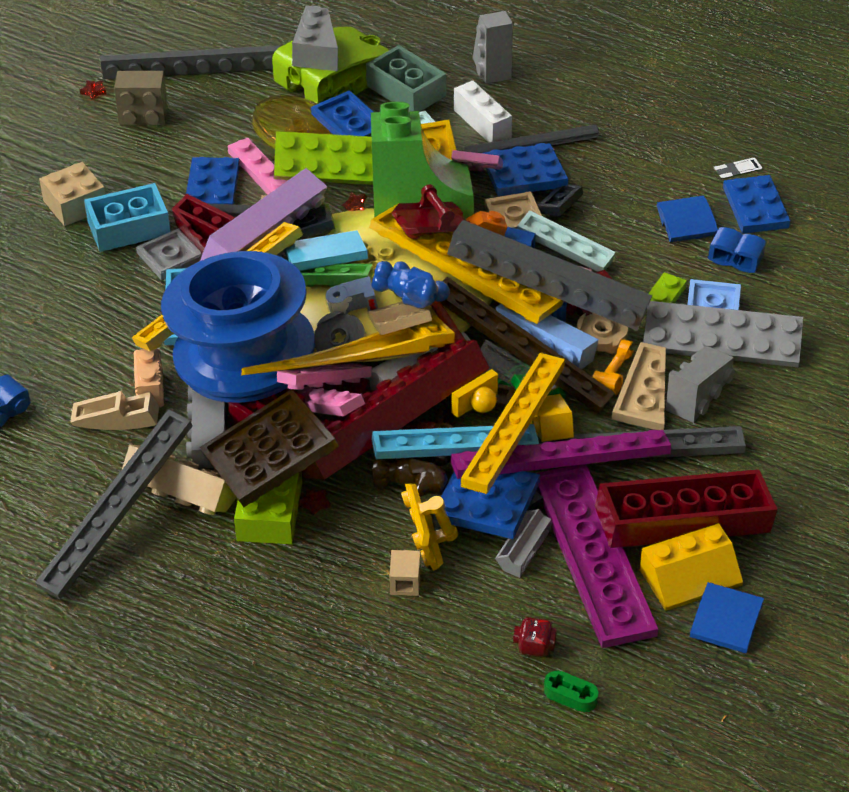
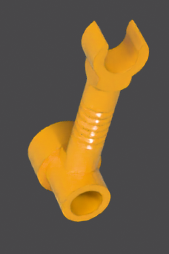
(609, 376)

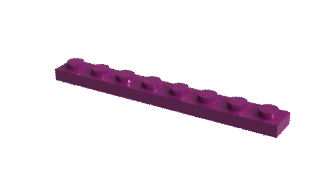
(576, 452)

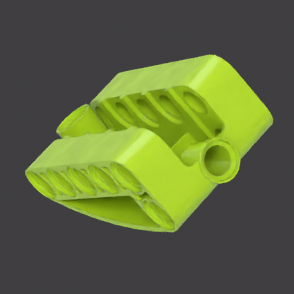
(320, 85)

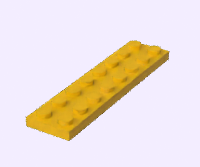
(434, 247)

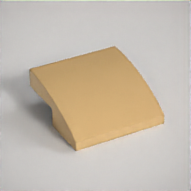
(397, 317)

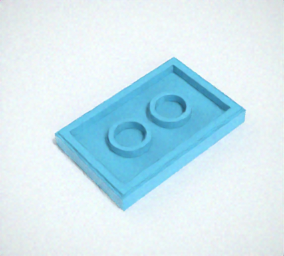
(327, 250)

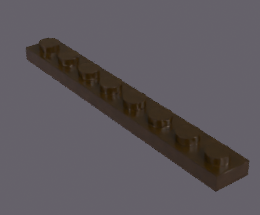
(524, 345)

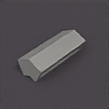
(518, 552)

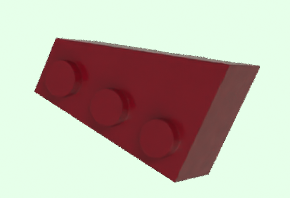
(198, 220)

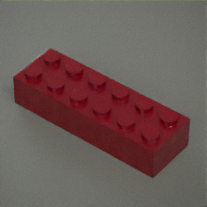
(673, 506)

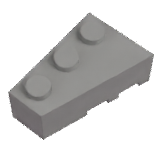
(494, 47)
(698, 383)

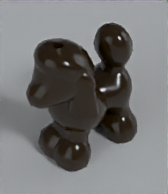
(426, 475)

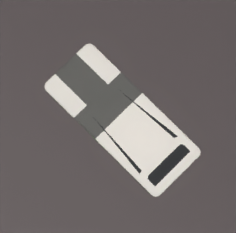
(738, 167)

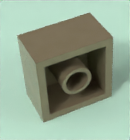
(141, 97)

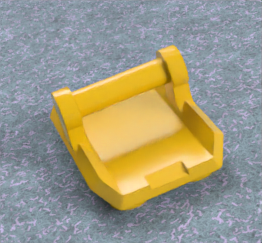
(426, 537)

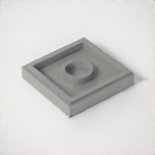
(169, 252)

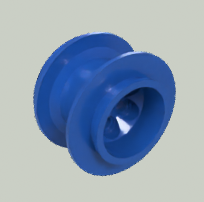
(234, 316)

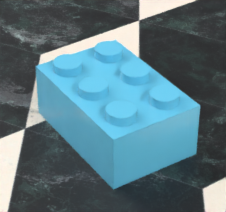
(127, 217)

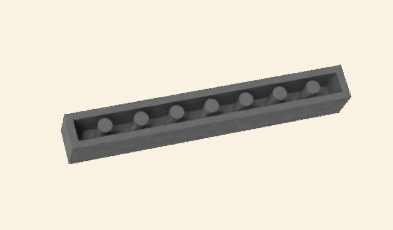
(549, 274)

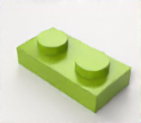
(668, 288)

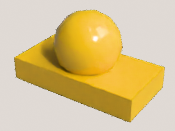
(476, 394)

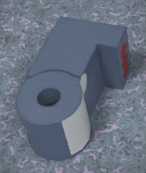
(351, 296)

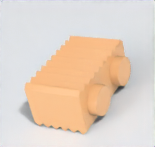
(149, 374)

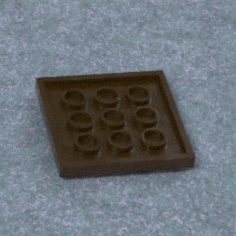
(268, 447)

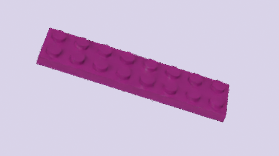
(599, 572)

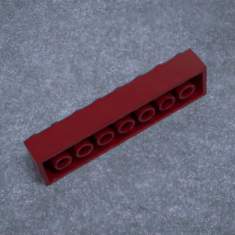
(400, 402)

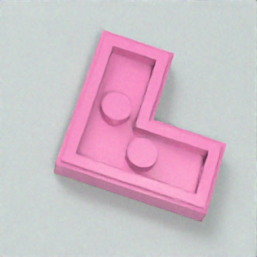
(477, 161)

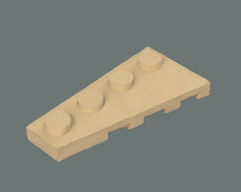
(643, 391)

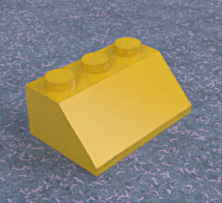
(685, 564)

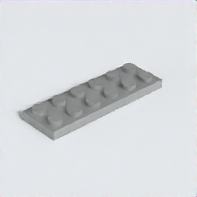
(738, 333)

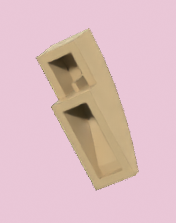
(116, 412)

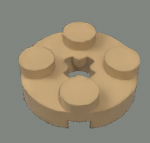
(608, 340)

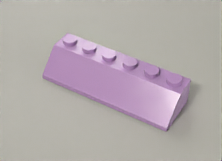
(282, 205)

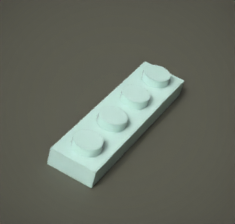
(567, 242)

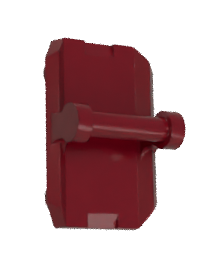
(428, 215)

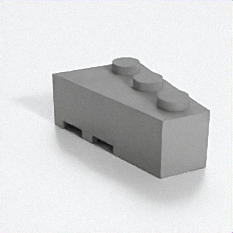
(315, 41)

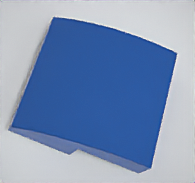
(687, 218)
(726, 617)

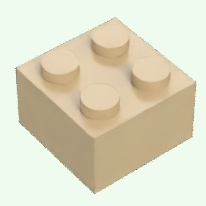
(67, 190)

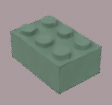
(406, 79)

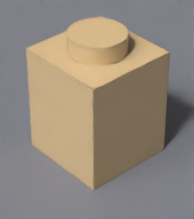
(405, 572)

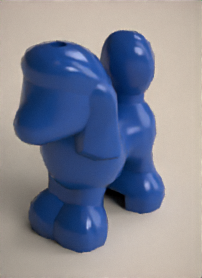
(412, 285)

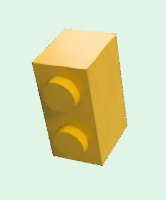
(553, 419)

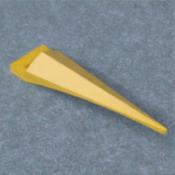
(375, 346)

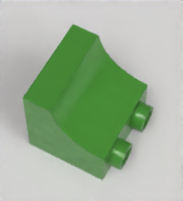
(408, 162)

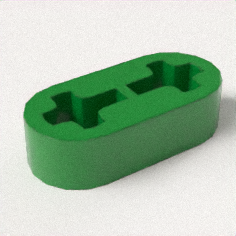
(571, 691)

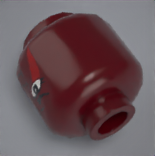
(535, 637)

